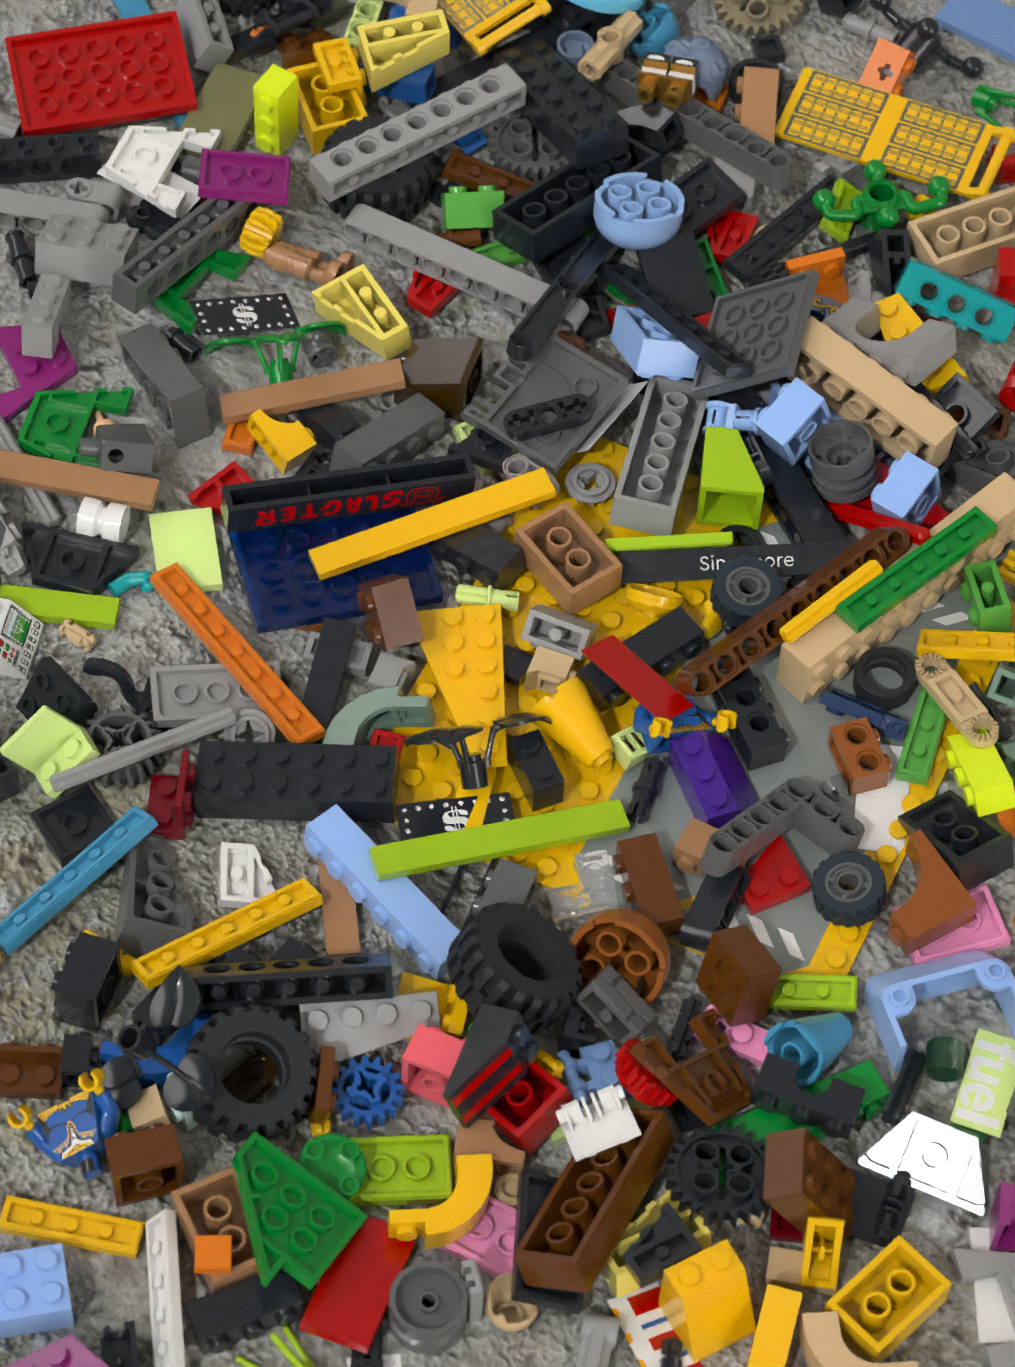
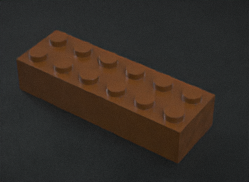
(592, 1208)

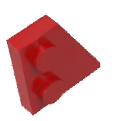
(774, 878)

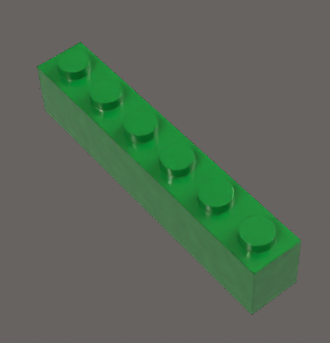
(765, 1123)

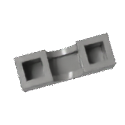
(46, 310)

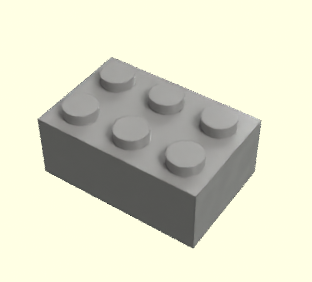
(84, 248)

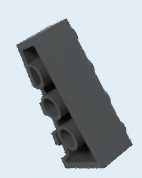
(167, 383)
(391, 436)

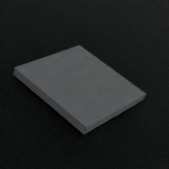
(763, 327)

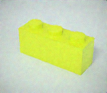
(276, 110)
(981, 775)

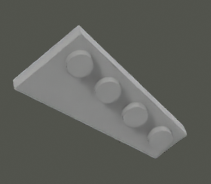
(367, 1024)

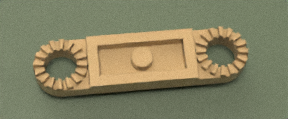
(956, 700)

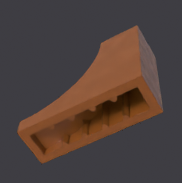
(936, 905)

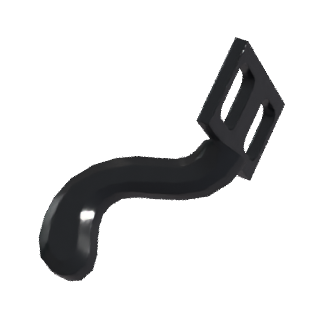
(139, 699)

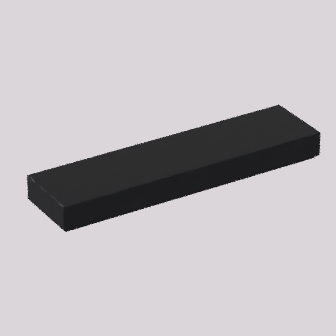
(328, 670)

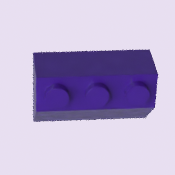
(710, 777)

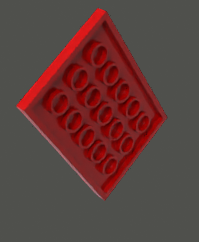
(100, 74)

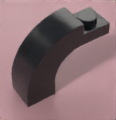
(652, 125)

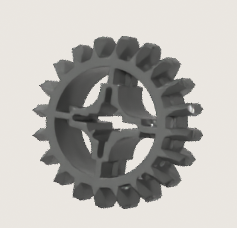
(118, 731)

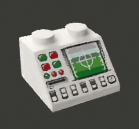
(18, 639)

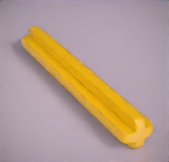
(827, 603)

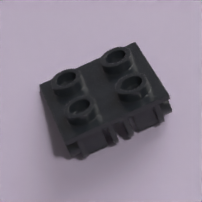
(879, 1208)

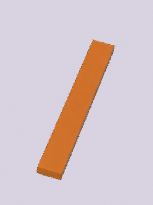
(237, 655)

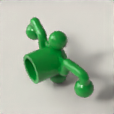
(881, 200)

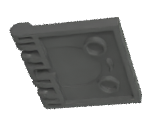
(551, 374)

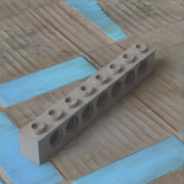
(416, 132)

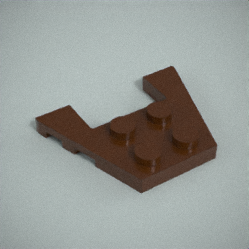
(705, 1082)

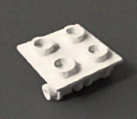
(598, 1124)

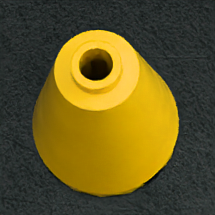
(575, 724)

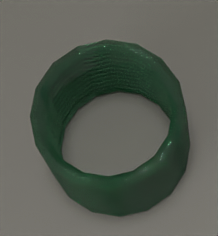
(944, 1059)

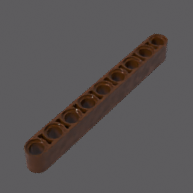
(779, 614)

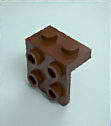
(299, 49)

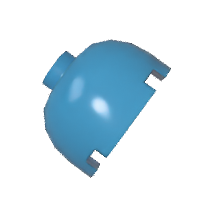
(658, 29)

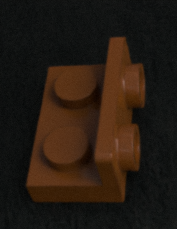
(30, 1071)

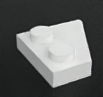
(241, 875)

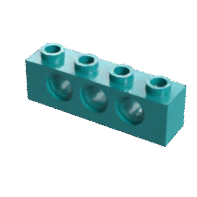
(919, 273)

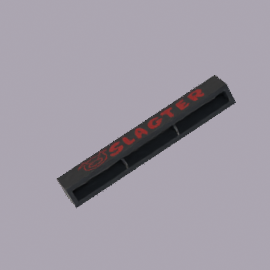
(346, 492)

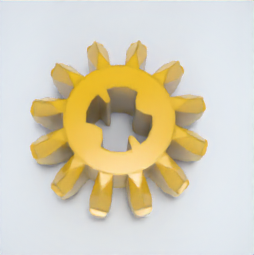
(260, 231)

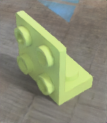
(49, 746)

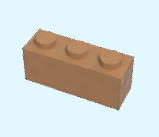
(758, 101)

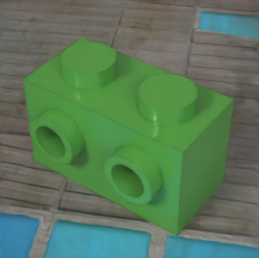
(470, 209)
(986, 597)

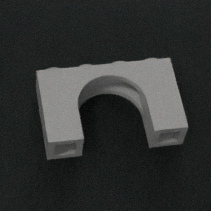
(908, 357)

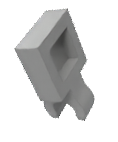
(836, 166)

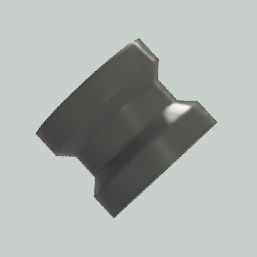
(319, 349)

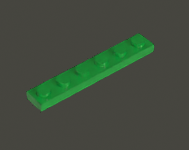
(916, 569)

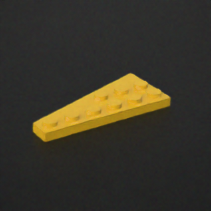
(468, 667)

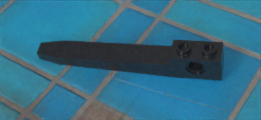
(563, 20)

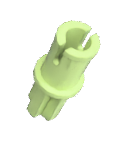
(485, 596)

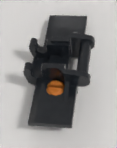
(291, 14)

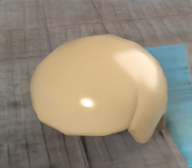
(503, 1311)

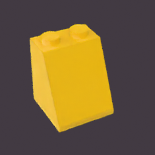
(708, 1301)

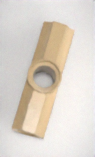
(610, 45)

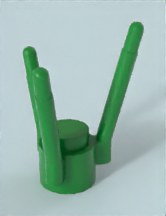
(988, 99)

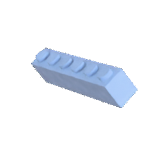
(391, 902)

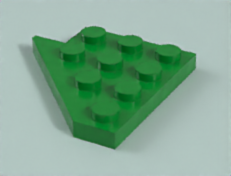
(291, 1214)

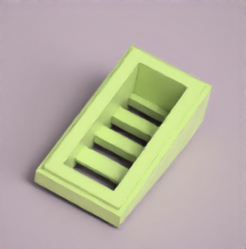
(622, 752)

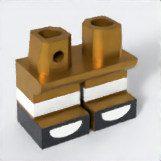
(667, 79)

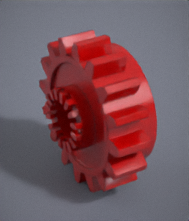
(639, 1079)

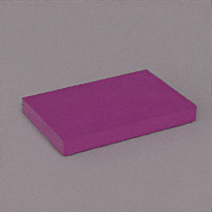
(244, 176)

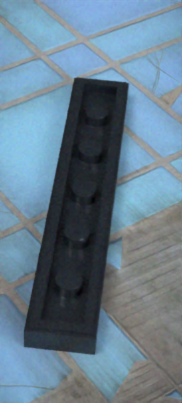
(777, 235)

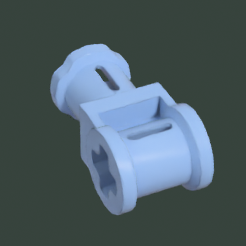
(731, 416)

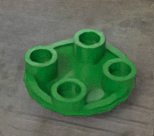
(335, 1162)

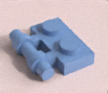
(597, 1063)

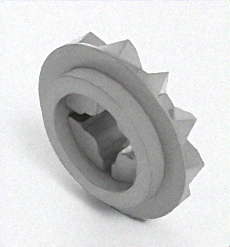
(584, 474)
(259, 722)

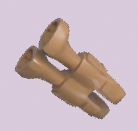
(307, 263)

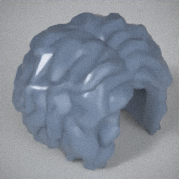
(712, 61)

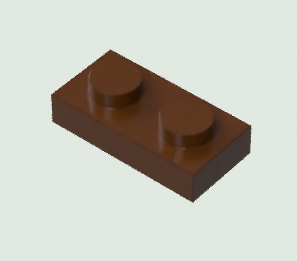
(324, 1100)

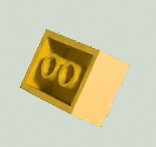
(323, 111)
(888, 1300)

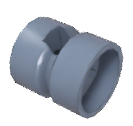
(574, 46)

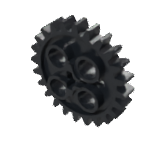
(687, 1173)

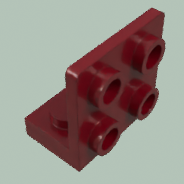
(172, 800)

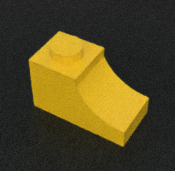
(283, 442)

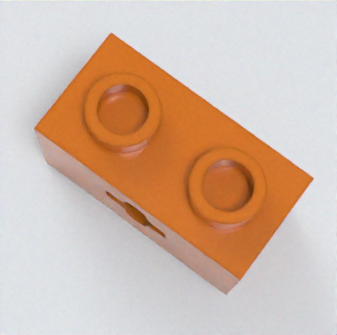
(889, 56)

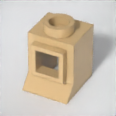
(549, 670)

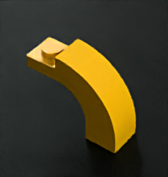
(456, 1215)

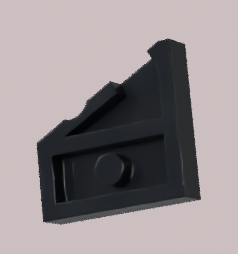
(660, 1247)

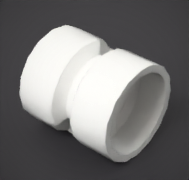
(97, 519)

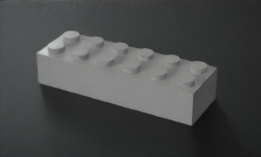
(658, 457)

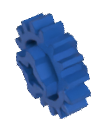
(374, 1080)

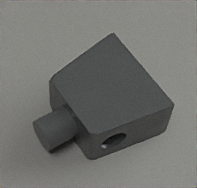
(120, 448)

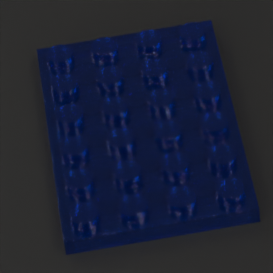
(284, 584)

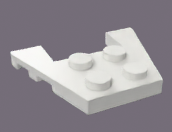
(147, 156)

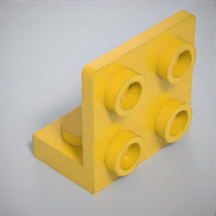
(340, 66)
(451, 1008)

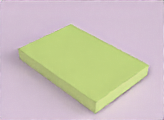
(191, 542)

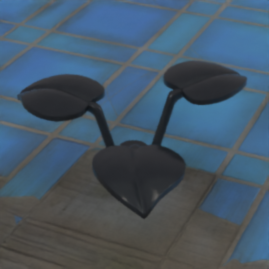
(471, 765)
(193, 1080)

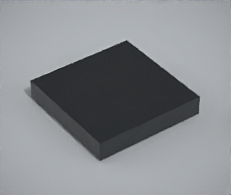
(71, 823)

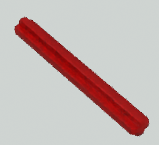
(871, 520)

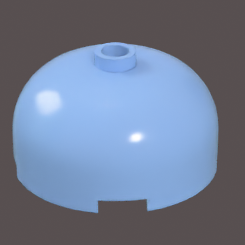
(637, 210)

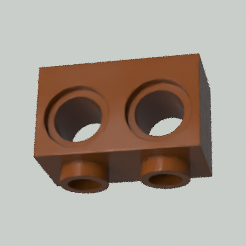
(853, 757)

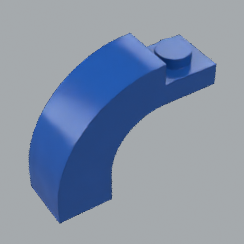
(173, 1051)

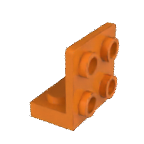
(830, 267)

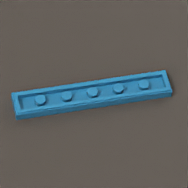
(74, 878)

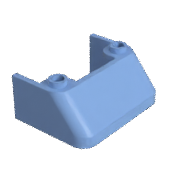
(897, 991)

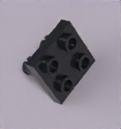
(57, 690)

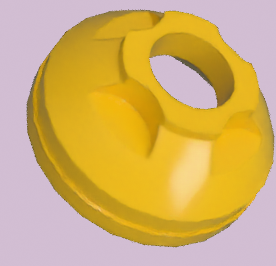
(652, 600)

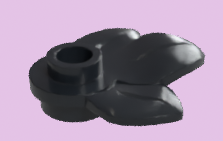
(150, 219)

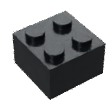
(87, 981)

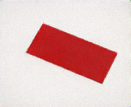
(637, 678)

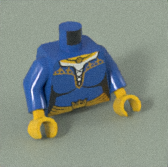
(659, 730)
(75, 1128)

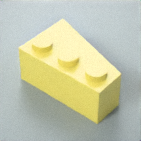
(402, 46)
(365, 311)
(616, 1273)

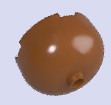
(627, 943)

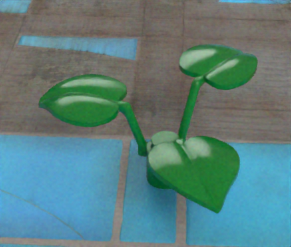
(280, 368)

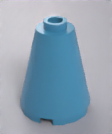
(810, 1042)

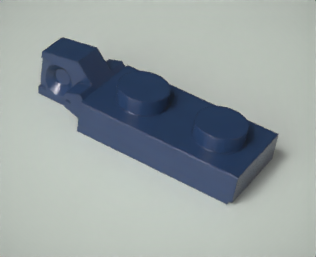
(842, 703)

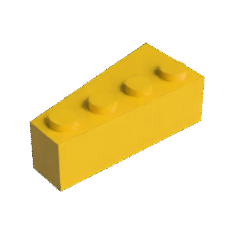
(900, 320)

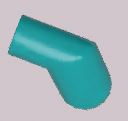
(130, 580)

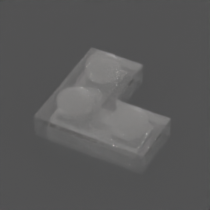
(592, 894)

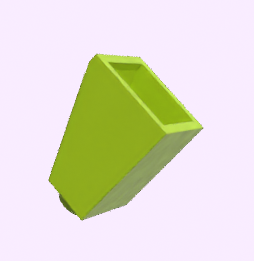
(728, 482)

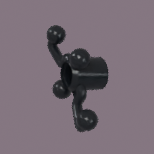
(925, 40)

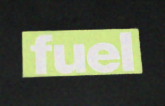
(986, 1084)

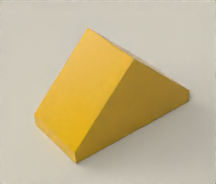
(821, 1251)

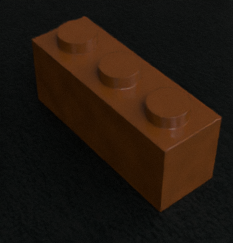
(648, 882)

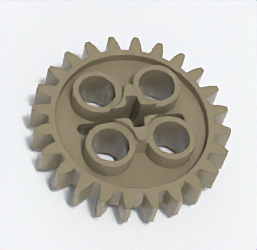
(775, 15)

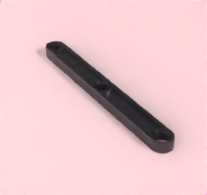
(556, 300)

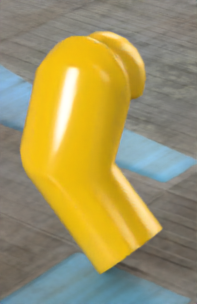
(711, 623)

